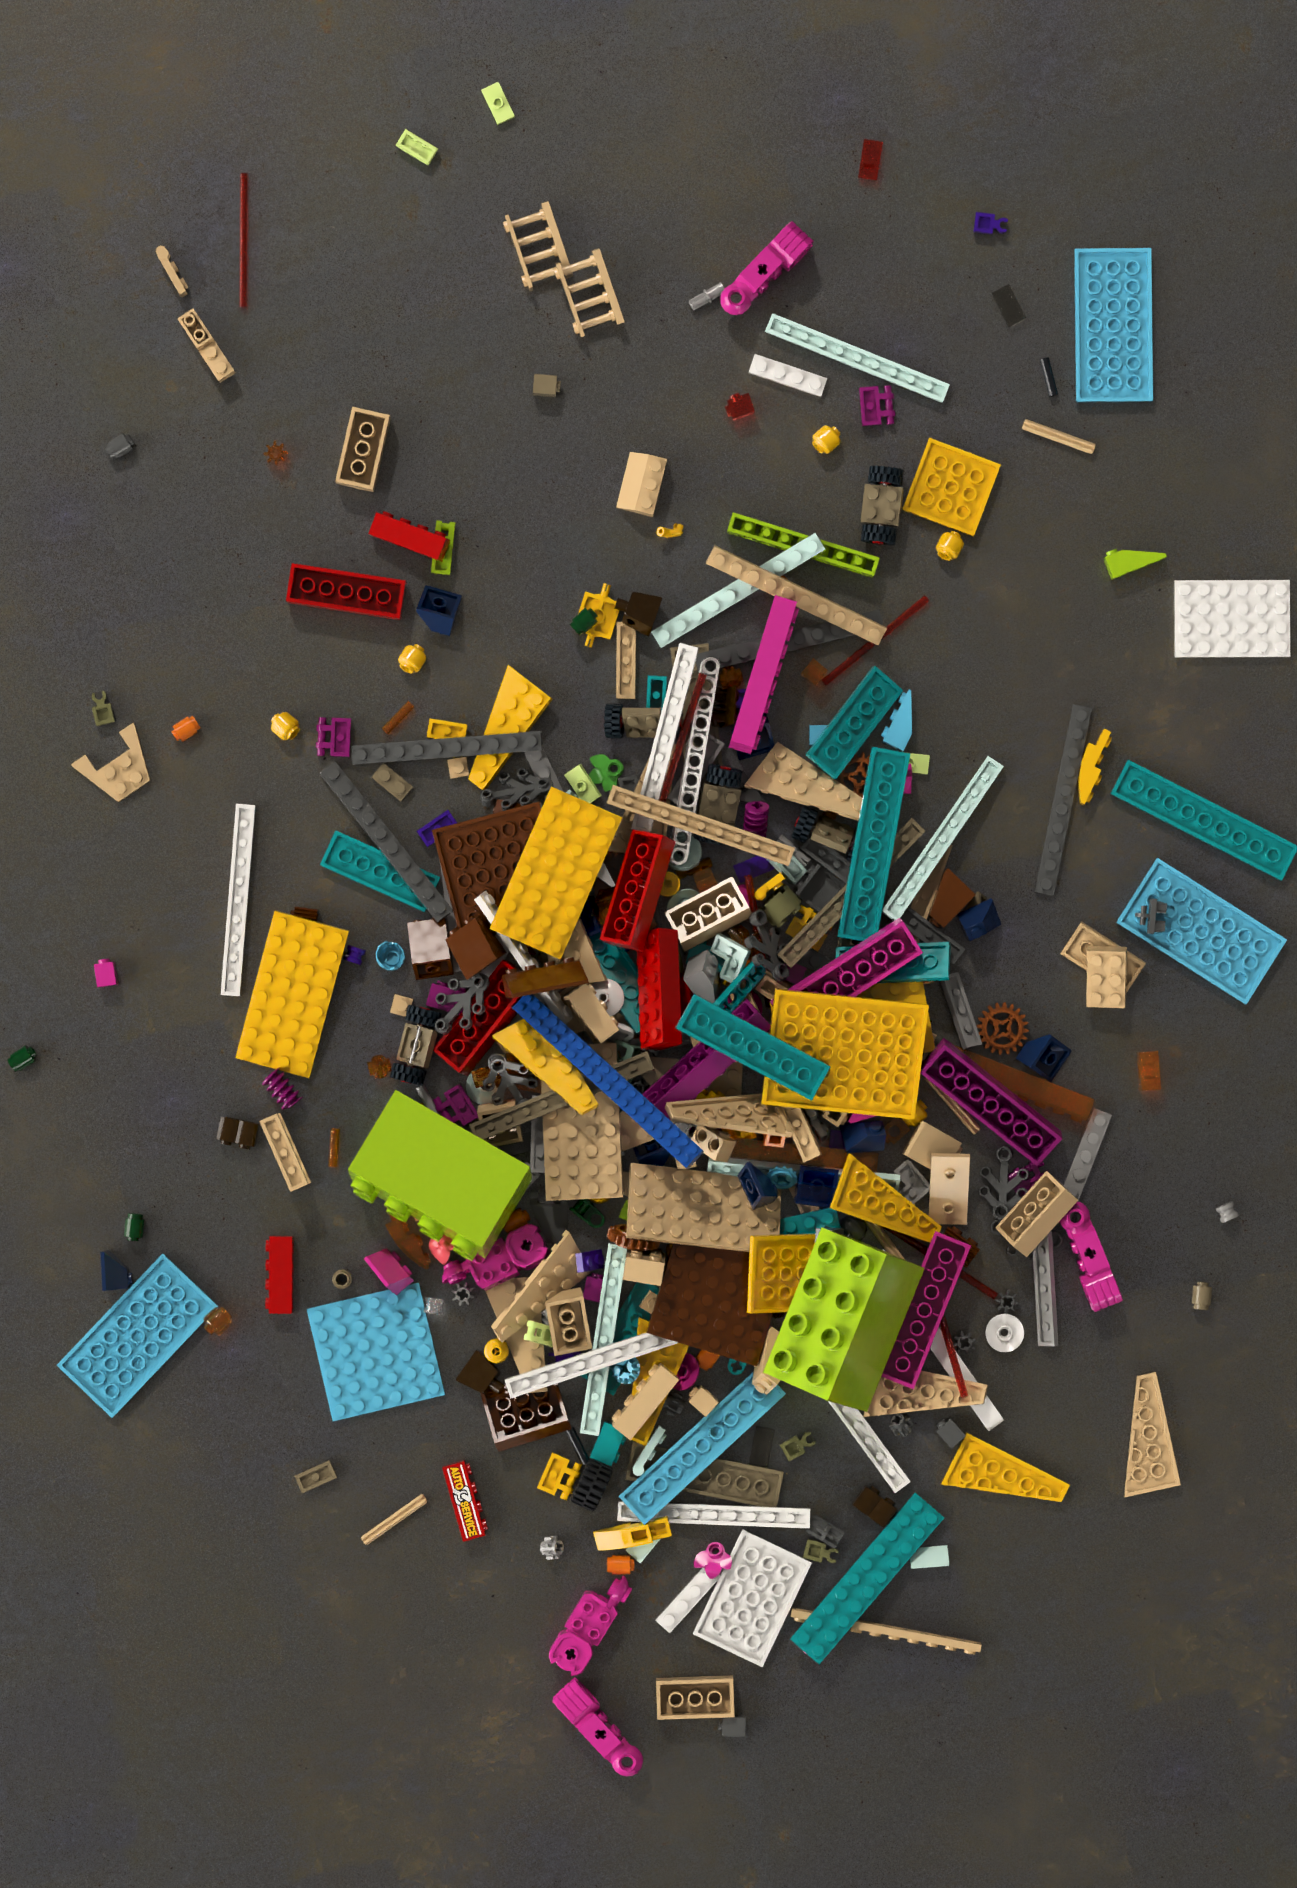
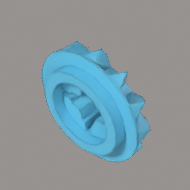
(782, 1182)
(627, 1377)

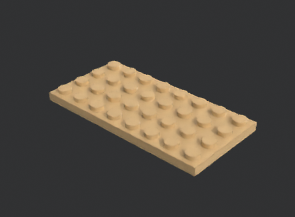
(584, 1149)
(695, 1209)

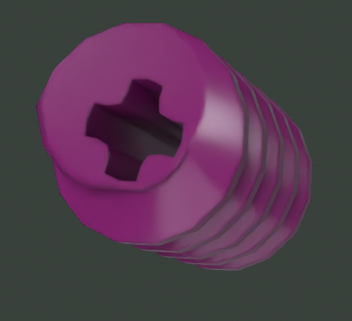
(756, 817)
(281, 1089)

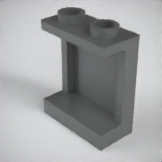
(818, 887)

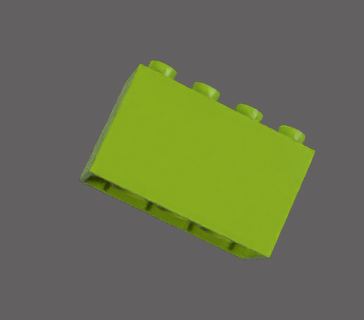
(438, 1176)
(843, 1320)

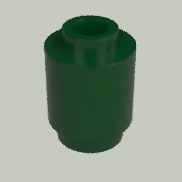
(584, 621)
(22, 1058)
(134, 1227)

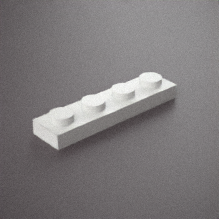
(787, 375)
(686, 1600)

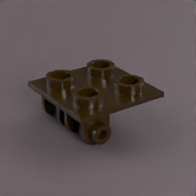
(728, 712)

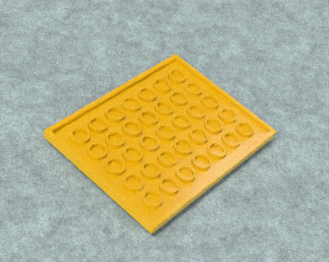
(866, 1042)

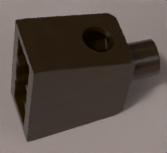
(639, 611)
(480, 1374)

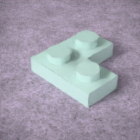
(734, 955)

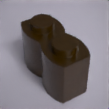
(237, 1131)
(874, 1505)

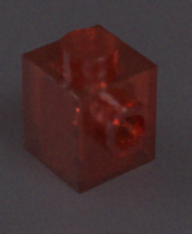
(739, 406)

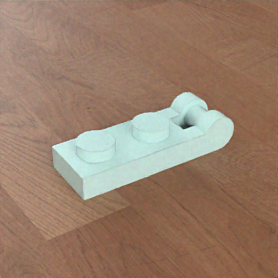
(649, 1452)

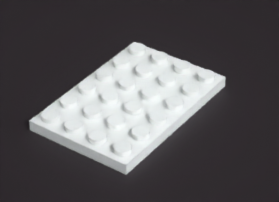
(1231, 618)
(752, 1598)

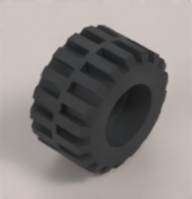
(591, 1485)

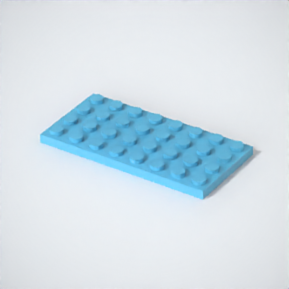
(1113, 325)
(1204, 932)
(137, 1335)

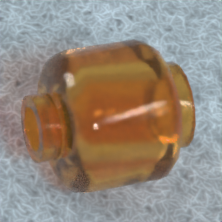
(217, 1321)

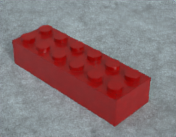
(346, 591)
(637, 890)
(659, 990)
(464, 1047)

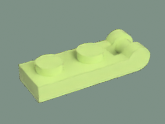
(542, 1336)

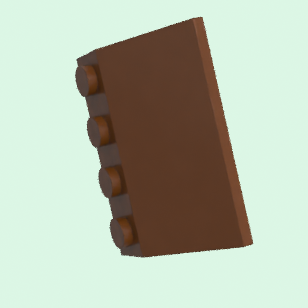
(543, 979)
(525, 1417)

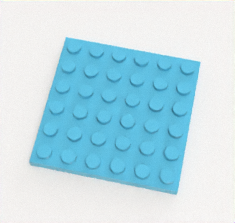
(375, 1352)

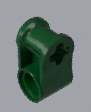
(587, 1211)

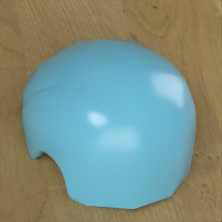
(390, 956)

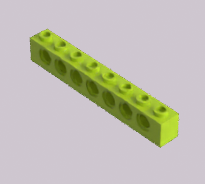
(784, 538)

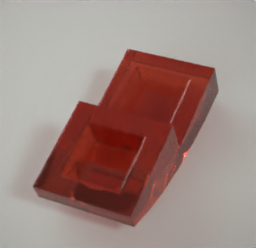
(870, 159)

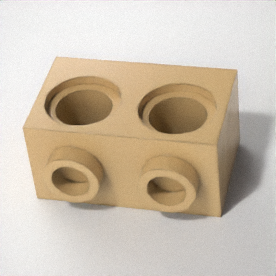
(714, 1142)
(702, 1399)

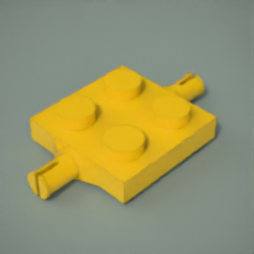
(607, 615)

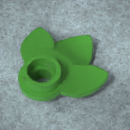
(602, 771)

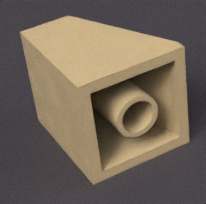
(929, 1140)
(763, 1382)

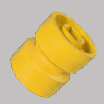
(670, 885)

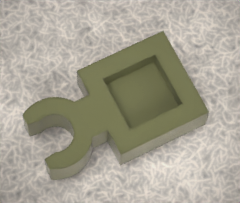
(102, 712)
(794, 1447)
(816, 1551)

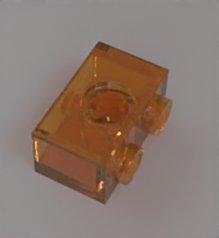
(1148, 1071)

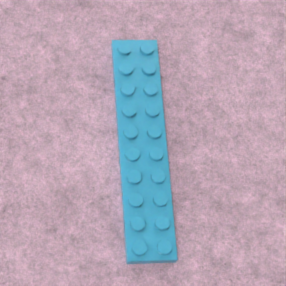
(698, 1449)

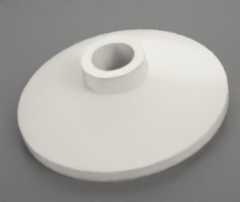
(614, 995)
(1011, 1340)

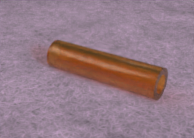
(398, 717)
(334, 1147)

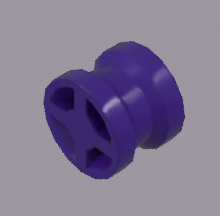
(354, 954)

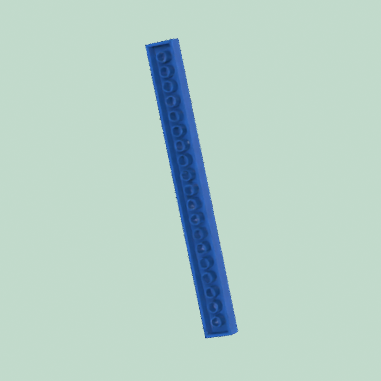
(608, 1080)

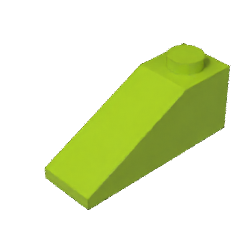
(1126, 561)

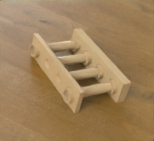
(550, 232)
(601, 278)
(285, 1152)

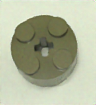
(780, 905)

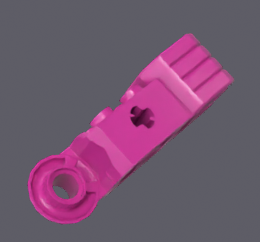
(781, 252)
(502, 1261)
(1098, 1279)
(587, 1627)
(581, 1710)

